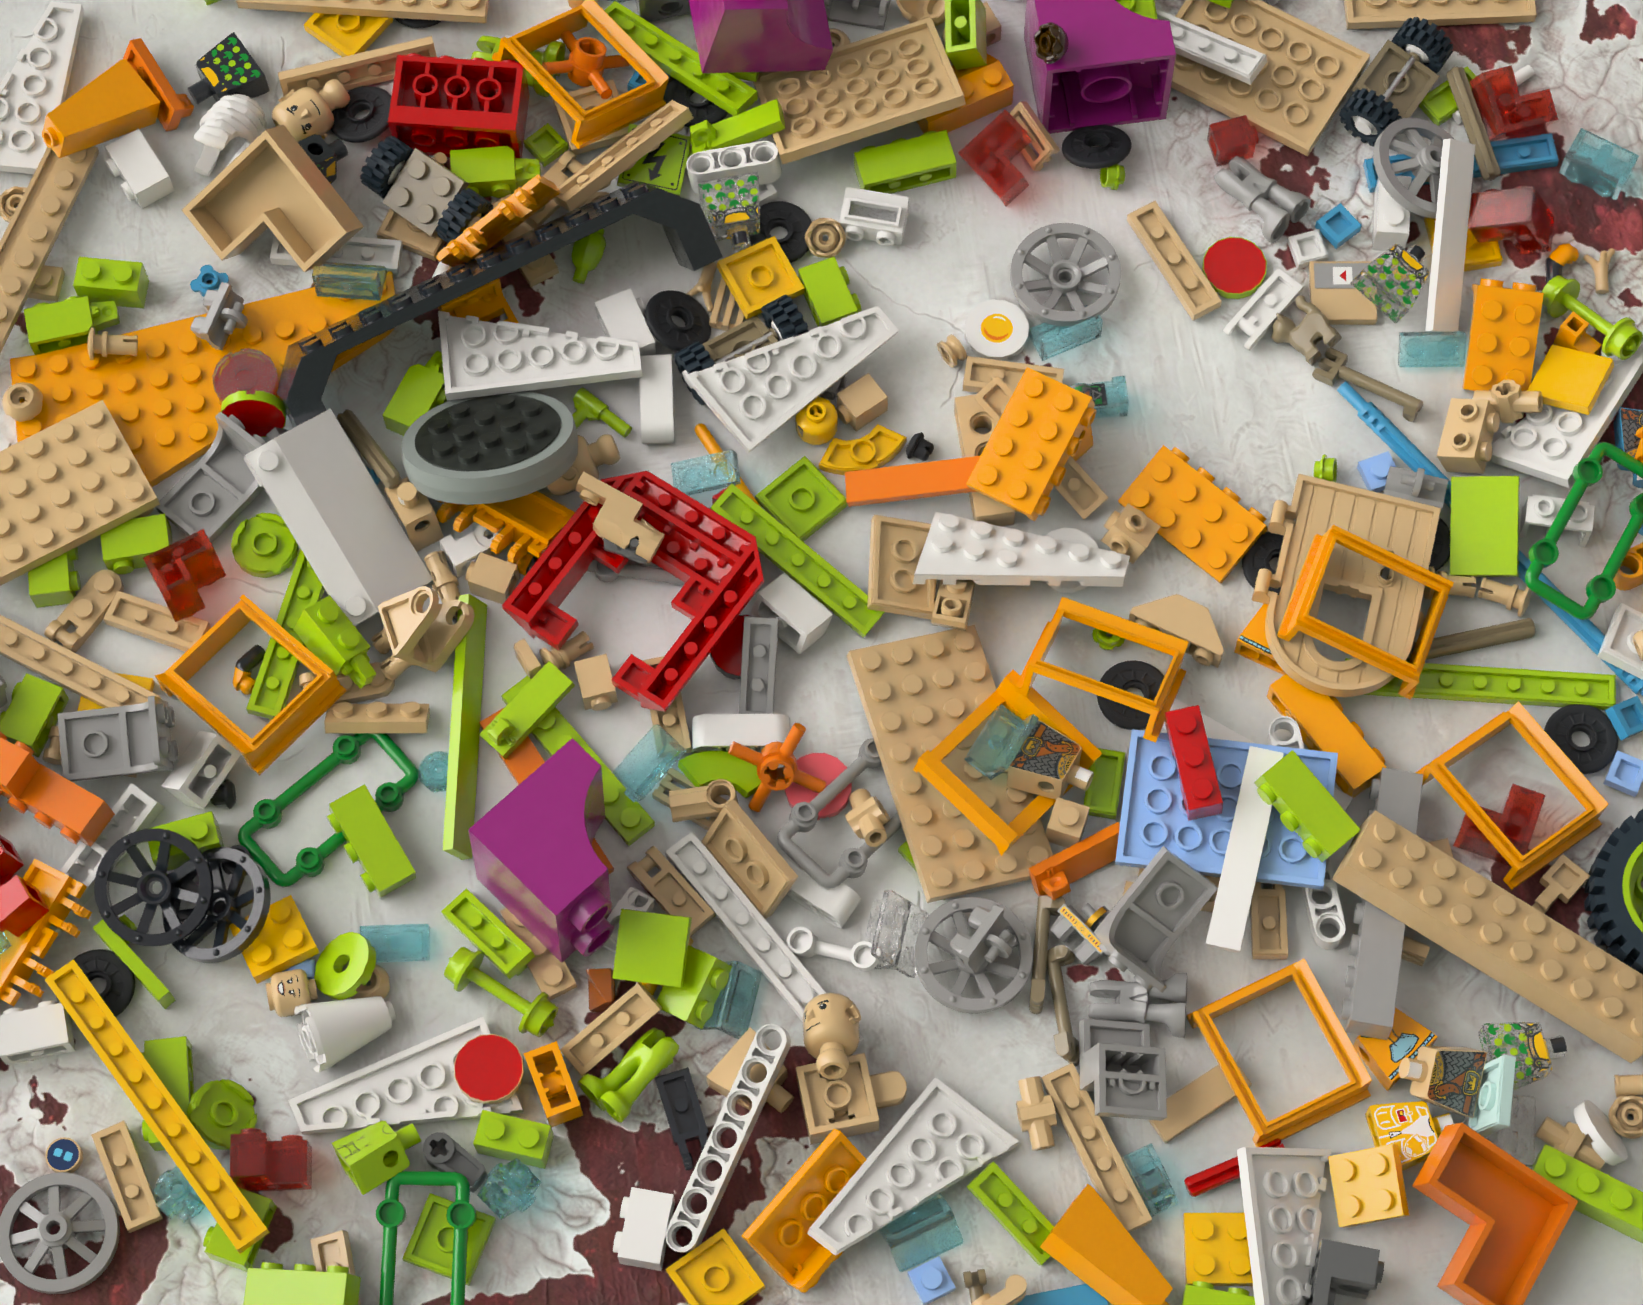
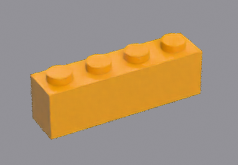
(1328, 730)

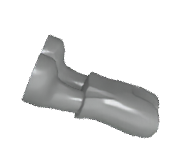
(1255, 189)
(1134, 1005)

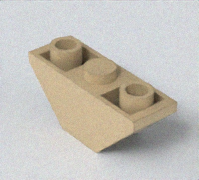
(953, 605)
(1183, 620)

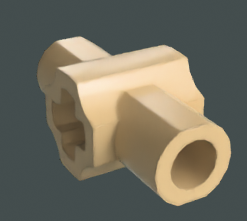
(1511, 401)
(867, 817)
(1036, 1113)
(1570, 1141)

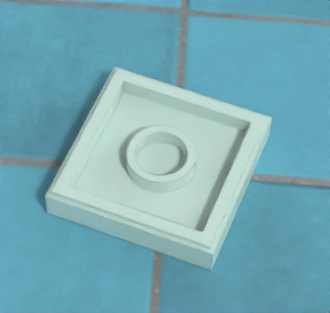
(1494, 1097)

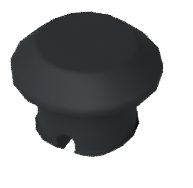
(919, 447)
(225, 795)

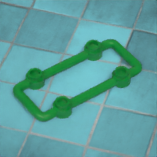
(1545, 551)
(310, 860)
(459, 1215)

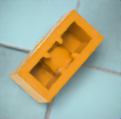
(553, 1084)

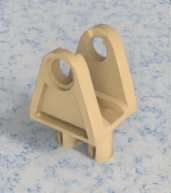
(417, 635)

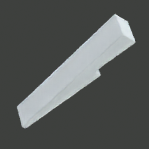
(132, 813)

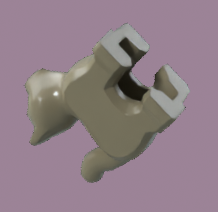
(1308, 333)

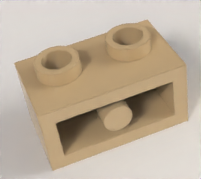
(1468, 435)

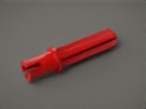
(1219, 1174)

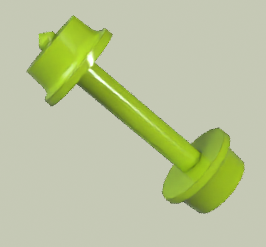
(1620, 340)
(465, 968)

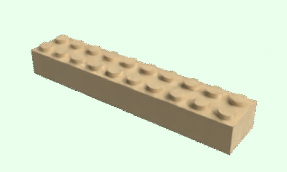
(1496, 933)

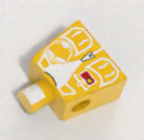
(1408, 1127)

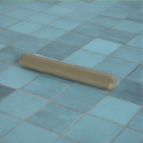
(1473, 123)
(369, 449)
(1479, 638)

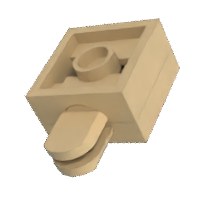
(849, 1101)

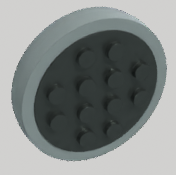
(490, 447)

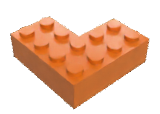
(1510, 1215)

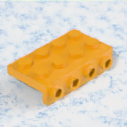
(1032, 444)
(1195, 513)
(783, 1225)

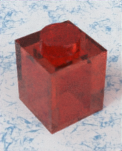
(1232, 139)

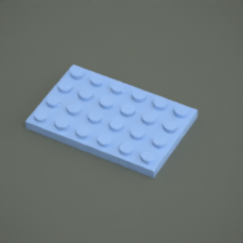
(1157, 817)

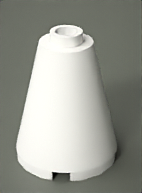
(341, 1027)

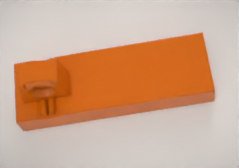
(172, 105)
(1056, 873)

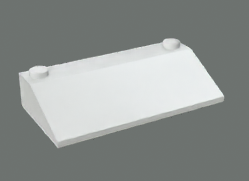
(338, 516)

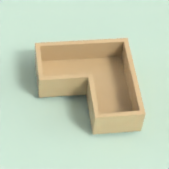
(278, 189)

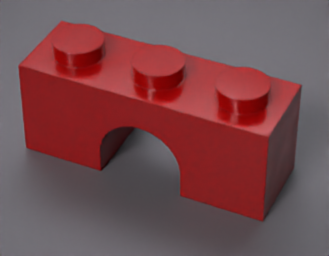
(1194, 762)
(19, 900)

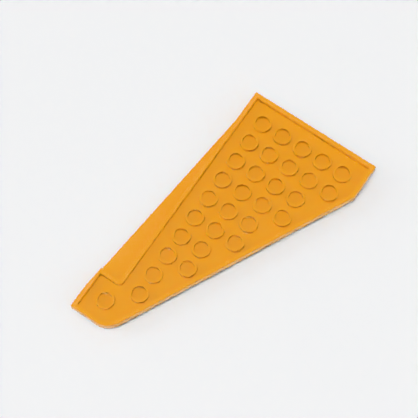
(167, 391)

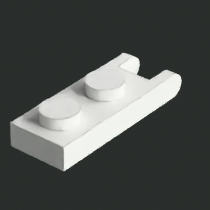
(1261, 309)

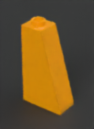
(101, 111)
(1104, 1254)

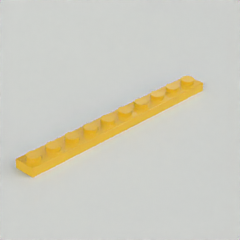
(157, 1107)

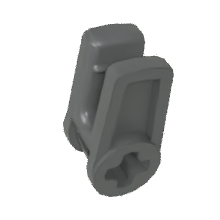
(456, 1160)

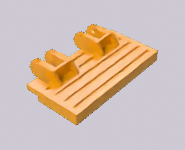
(499, 221)
(528, 521)
(16, 961)

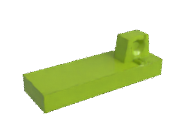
(739, 128)
(527, 709)
(488, 934)
(134, 963)
(1012, 1210)

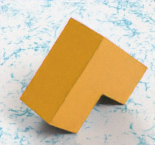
(1573, 335)

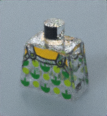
(732, 208)
(1394, 280)
(1525, 1043)

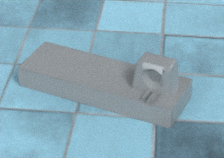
(758, 665)

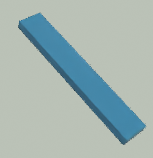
(1511, 155)

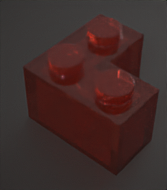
(1504, 109)
(991, 155)
(1512, 216)
(182, 570)
(1515, 821)
(270, 1165)

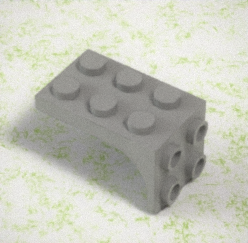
(216, 485)
(117, 740)
(1153, 917)

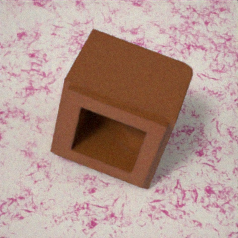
(601, 989)

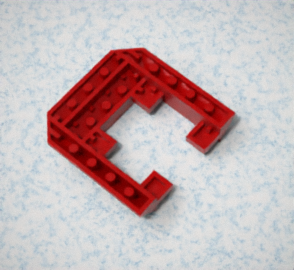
(698, 548)

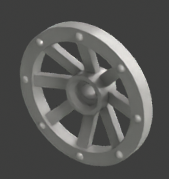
(1424, 162)
(1066, 270)
(953, 999)
(64, 1238)

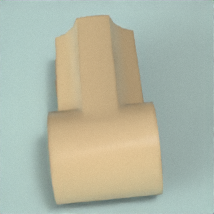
(698, 801)

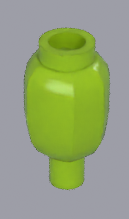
(587, 254)

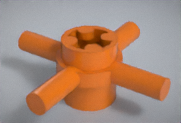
(586, 63)
(767, 767)

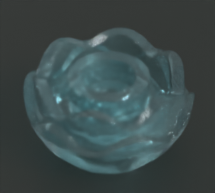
(427, 771)

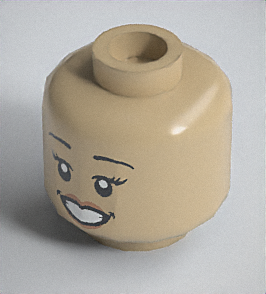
(290, 990)

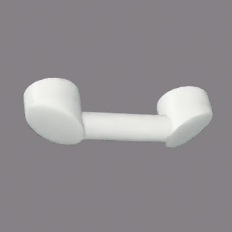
(806, 945)

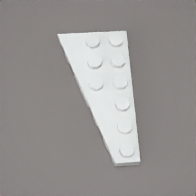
(37, 86)
(518, 357)
(777, 381)
(1557, 438)
(1007, 556)
(400, 1089)
(921, 1156)
(1282, 1219)

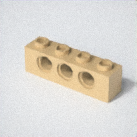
(968, 417)

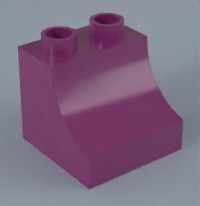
(761, 35)
(1113, 67)
(541, 857)

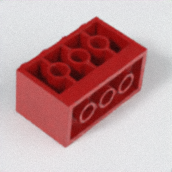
(458, 103)

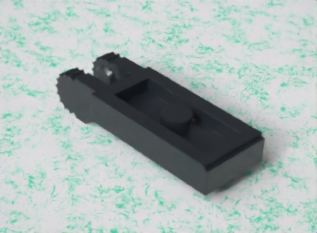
(682, 1111)

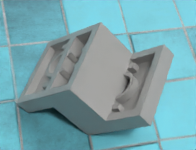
(1122, 1069)

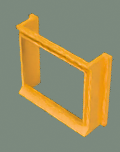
(611, 115)
(1297, 617)
(1124, 629)
(288, 723)
(967, 802)
(1522, 865)
(1315, 1110)

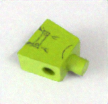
(375, 1154)

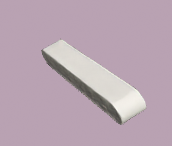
(1317, 914)
(714, 1149)

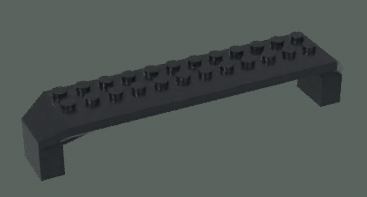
(313, 357)

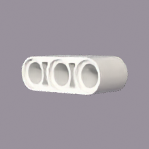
(735, 161)
(657, 399)
(754, 731)
(831, 904)

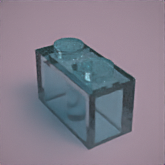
(1598, 164)

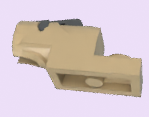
(618, 521)

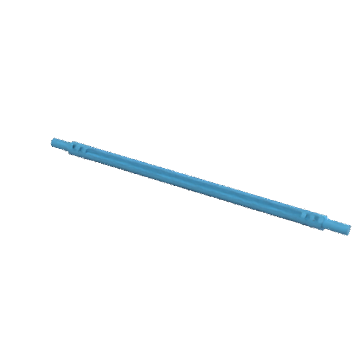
(1416, 459)

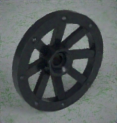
(145, 884)
(225, 907)

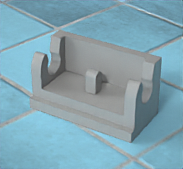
(858, 12)

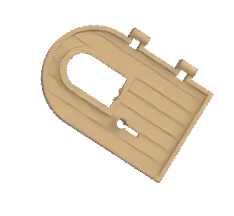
(1395, 603)

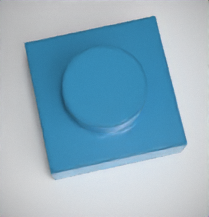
(1338, 226)
(1627, 717)

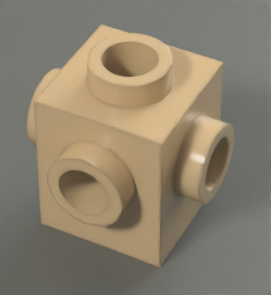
(1129, 532)

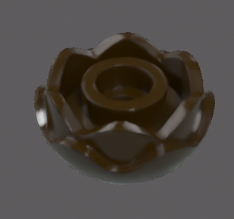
(1051, 42)

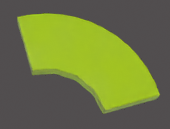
(713, 765)

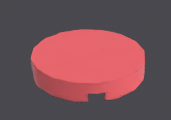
(827, 769)

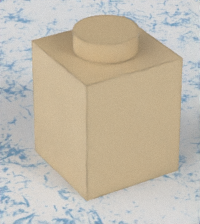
(861, 402)
(492, 578)
(595, 682)
(1067, 822)

